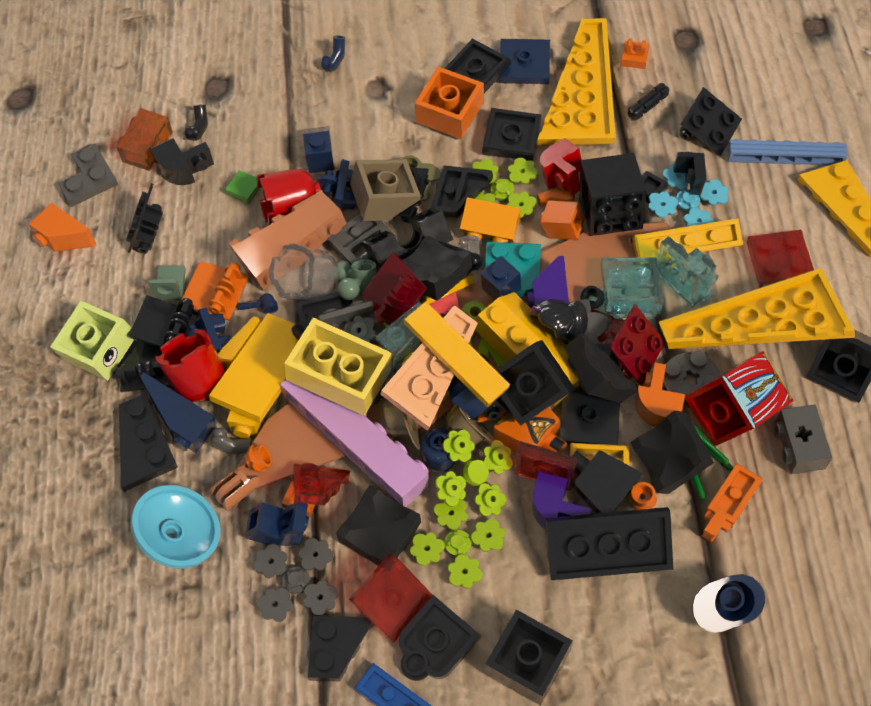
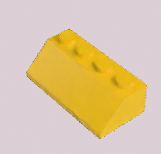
(512, 329)

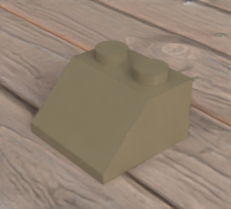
(383, 188)

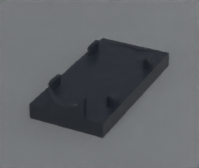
(609, 543)

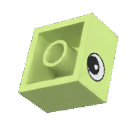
(93, 340)

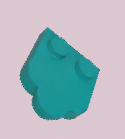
(522, 256)

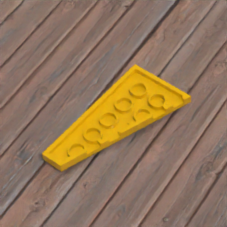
(583, 96)
(781, 312)

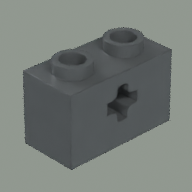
(802, 439)

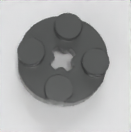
(688, 364)

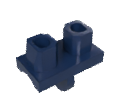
(336, 184)
(212, 325)

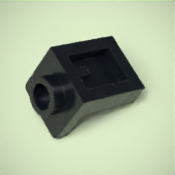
(694, 168)

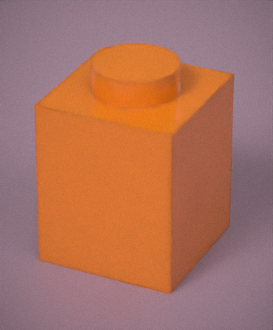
(562, 220)

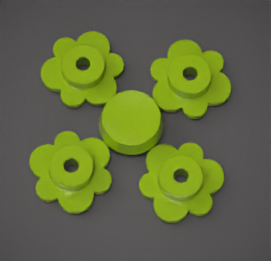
(503, 189)
(474, 472)
(458, 543)

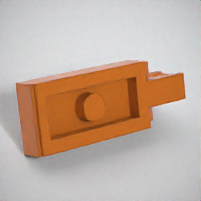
(730, 501)

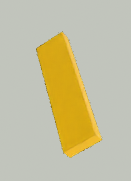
(703, 236)
(457, 354)

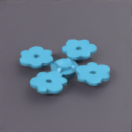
(665, 204)

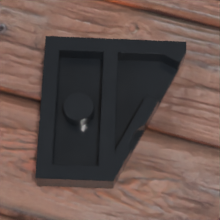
(456, 185)

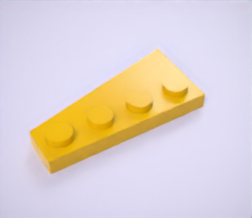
(844, 198)

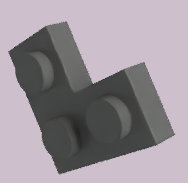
(93, 178)

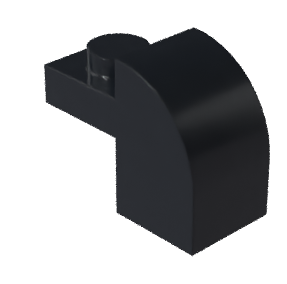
(180, 166)

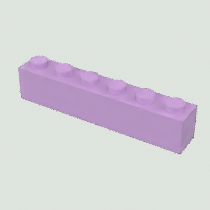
(363, 444)

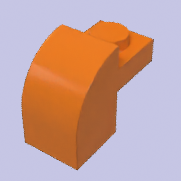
(653, 402)

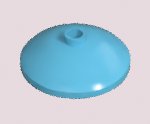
(178, 513)

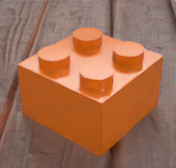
(449, 102)

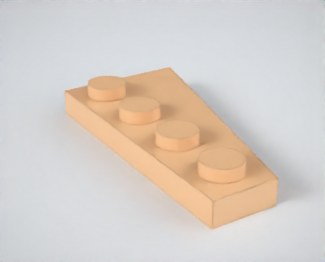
(423, 378)

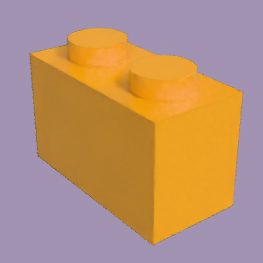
(490, 220)

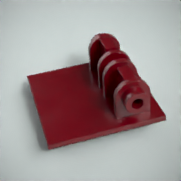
(393, 290)
(637, 345)

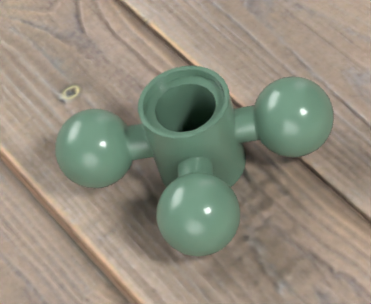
(354, 277)

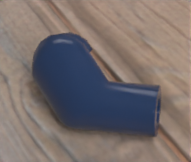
(332, 63)

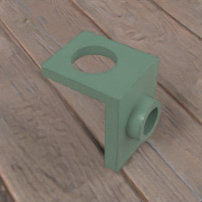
(169, 282)

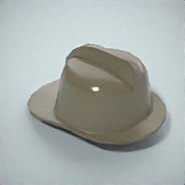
(460, 420)
(398, 423)

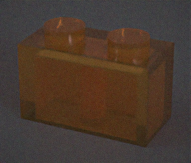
(144, 132)

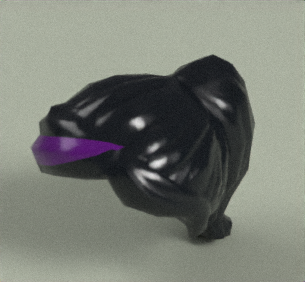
(561, 317)

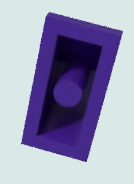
(550, 284)

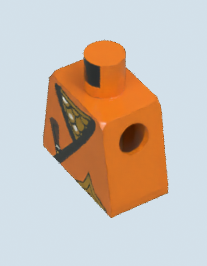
(538, 431)

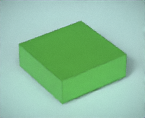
(242, 187)

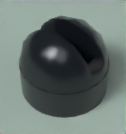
(594, 292)

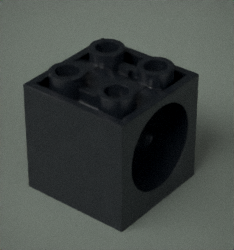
(612, 194)

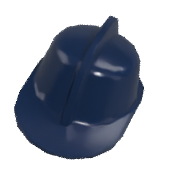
(728, 603)

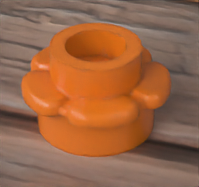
(258, 458)
(645, 489)

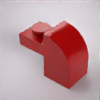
(560, 166)

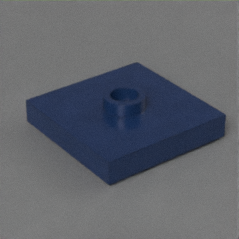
(528, 61)

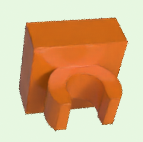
(635, 54)

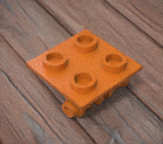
(216, 288)

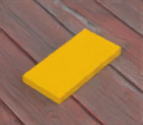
(258, 370)

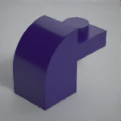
(549, 497)

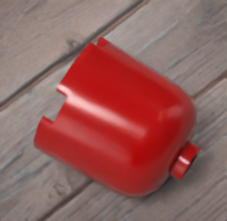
(284, 190)
(191, 365)

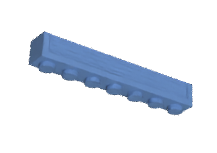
(786, 152)

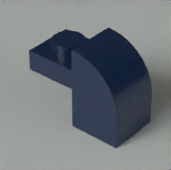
(277, 525)

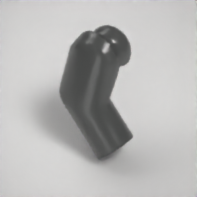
(228, 445)

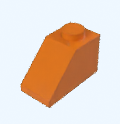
(60, 230)

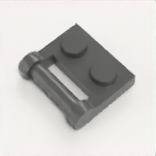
(352, 235)

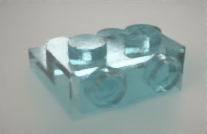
(686, 273)
(631, 283)

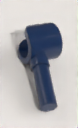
(266, 302)

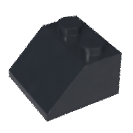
(844, 365)

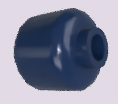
(432, 450)

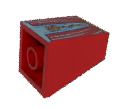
(739, 399)

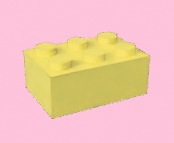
(338, 366)

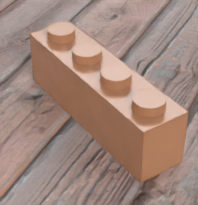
(306, 225)

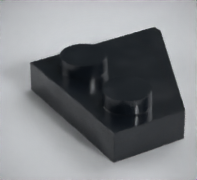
(334, 644)

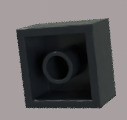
(534, 382)
(528, 657)

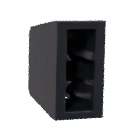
(604, 481)

